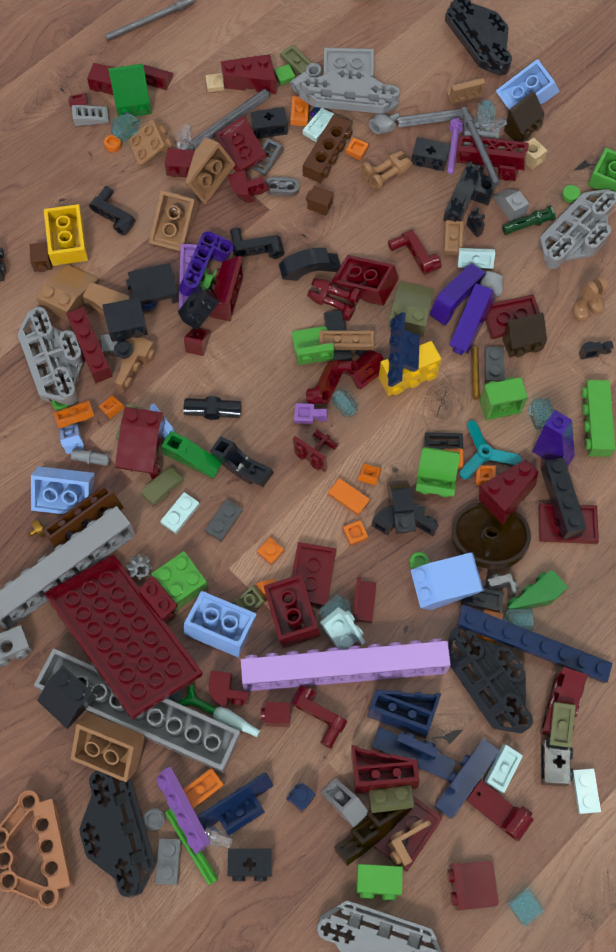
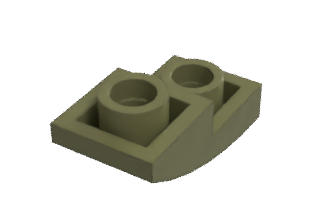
(158, 488)
(251, 599)

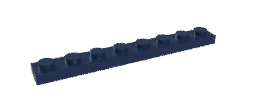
(534, 643)

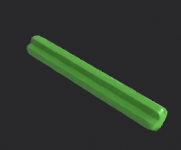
(199, 858)

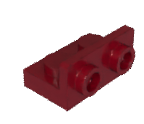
(159, 599)

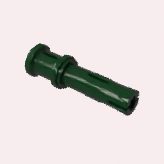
(536, 218)

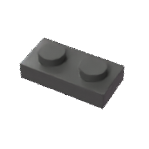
(494, 364)
(223, 520)

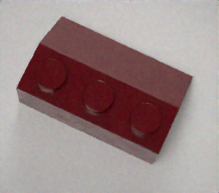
(227, 288)

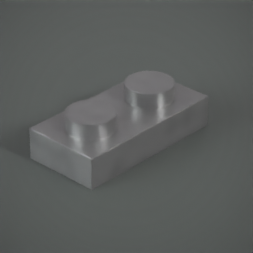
(168, 861)

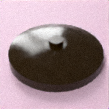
(492, 544)

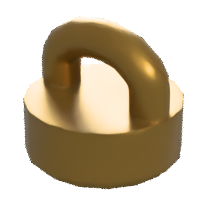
(38, 527)

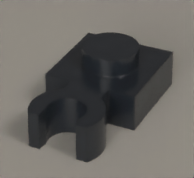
(475, 222)
(593, 349)

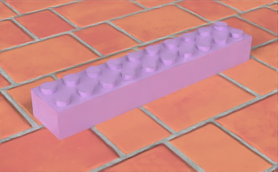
(345, 666)

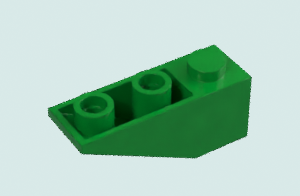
(190, 454)
(541, 593)

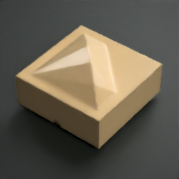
(214, 82)

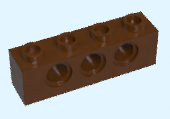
(320, 158)
(81, 515)

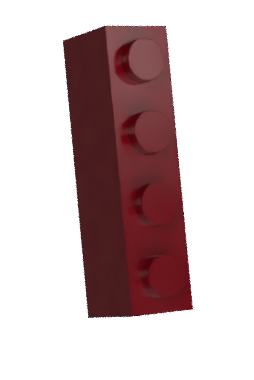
(89, 345)

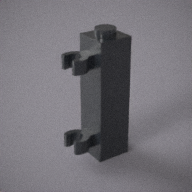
(463, 193)

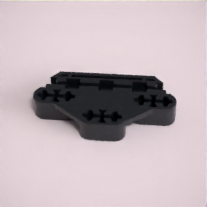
(486, 33)
(493, 675)
(114, 836)

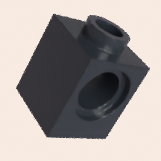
(480, 193)

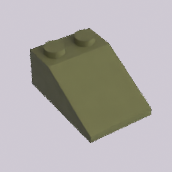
(415, 303)

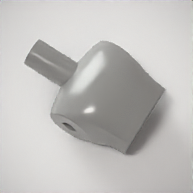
(383, 123)
(493, 281)

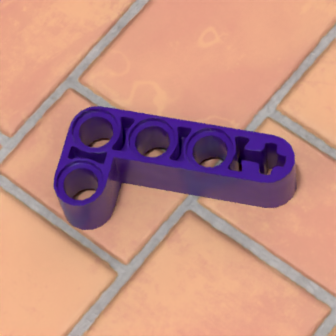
(211, 250)
(456, 293)

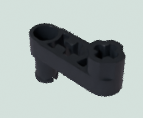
(122, 220)
(269, 244)

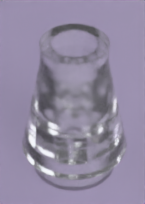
(218, 837)

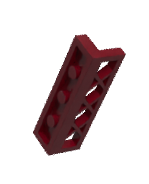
(498, 157)

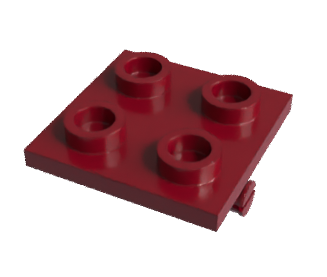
(311, 454)

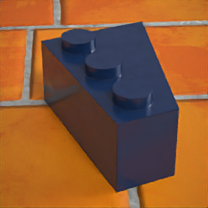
(405, 710)

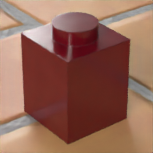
(276, 714)

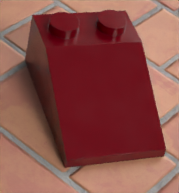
(370, 276)
(139, 440)
(292, 611)

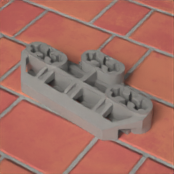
(349, 91)
(583, 231)
(56, 353)
(374, 940)

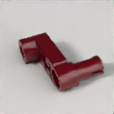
(409, 239)
(328, 381)
(304, 701)

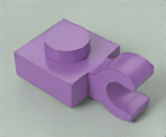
(306, 414)

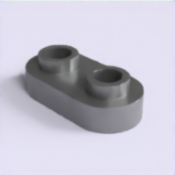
(282, 186)

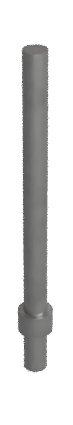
(178, 6)
(470, 123)

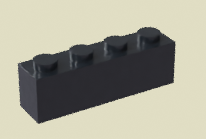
(563, 498)

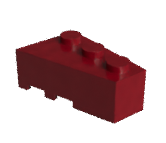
(508, 489)
(566, 688)
(381, 771)

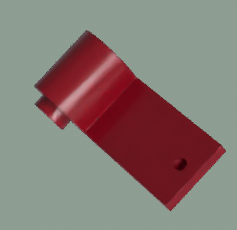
(510, 819)

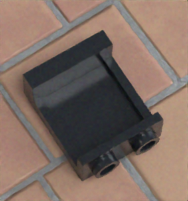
(153, 284)

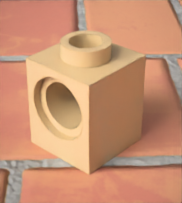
(536, 153)

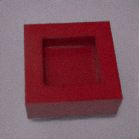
(79, 99)

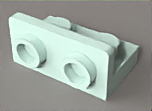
(341, 629)

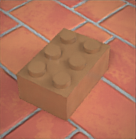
(107, 747)

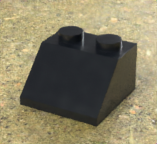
(125, 319)
(66, 697)

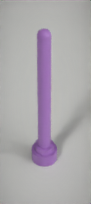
(455, 127)

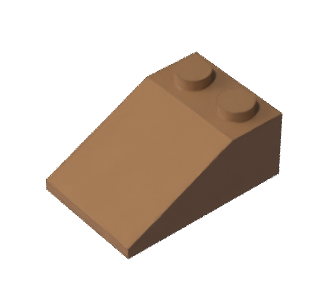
(208, 169)
(173, 220)
(65, 291)

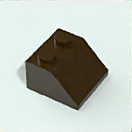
(524, 118)
(525, 335)

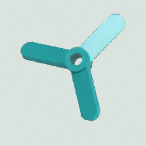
(491, 454)

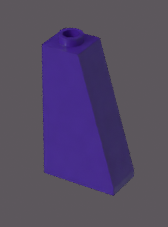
(472, 319)
(556, 439)

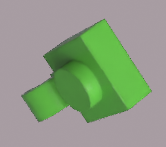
(208, 279)

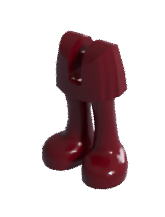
(324, 298)

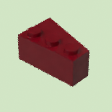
(249, 73)

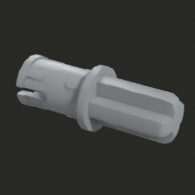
(90, 457)

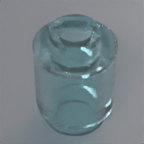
(344, 403)

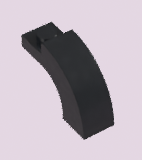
(308, 261)
(240, 464)
(402, 505)
(385, 520)

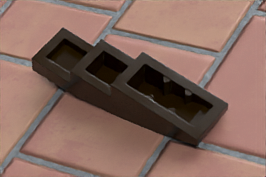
(368, 834)

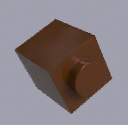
(319, 200)
(39, 257)

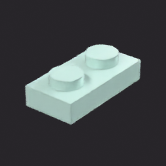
(317, 124)
(480, 257)
(180, 513)
(503, 768)
(586, 791)

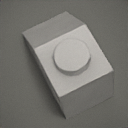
(512, 203)
(344, 802)

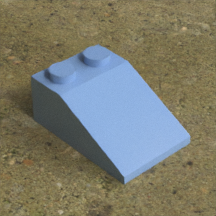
(530, 79)
(446, 581)

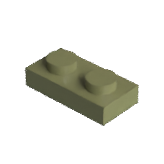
(295, 59)
(562, 724)
(391, 799)

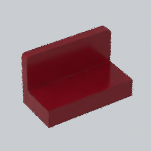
(157, 77)
(367, 369)
(364, 601)

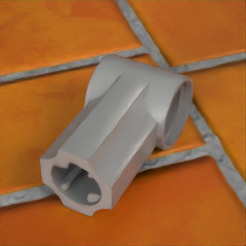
(312, 70)

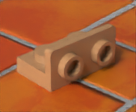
(466, 91)

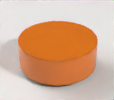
(112, 143)

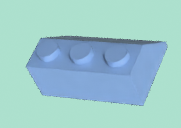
(59, 489)
(219, 624)

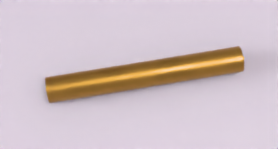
(475, 373)

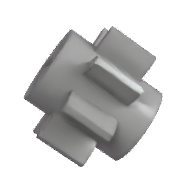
(134, 568)

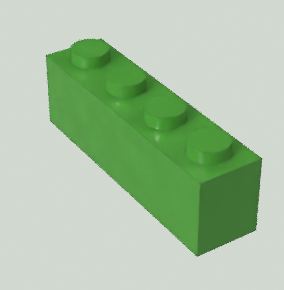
(599, 418)

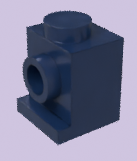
(301, 796)

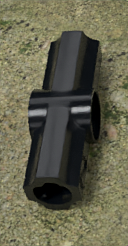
(212, 408)

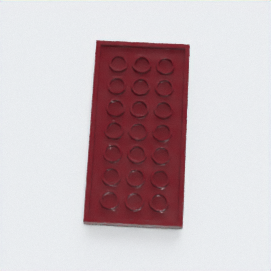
(123, 636)

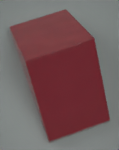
(197, 341)

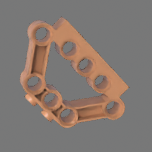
(11, 826)

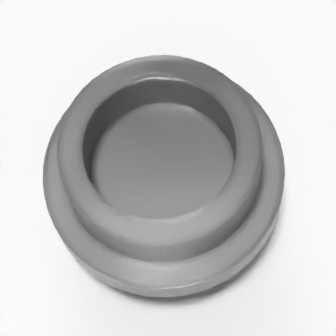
(154, 819)

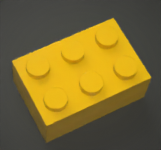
(65, 235)
(428, 370)

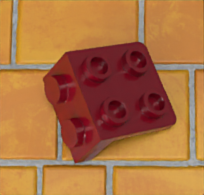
(473, 885)

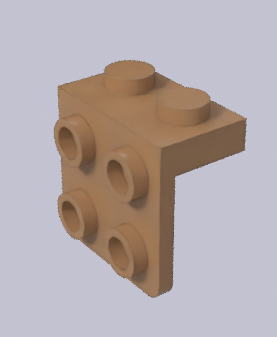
(150, 141)
(398, 852)

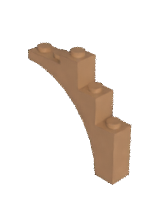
(143, 349)

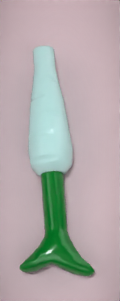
(220, 713)

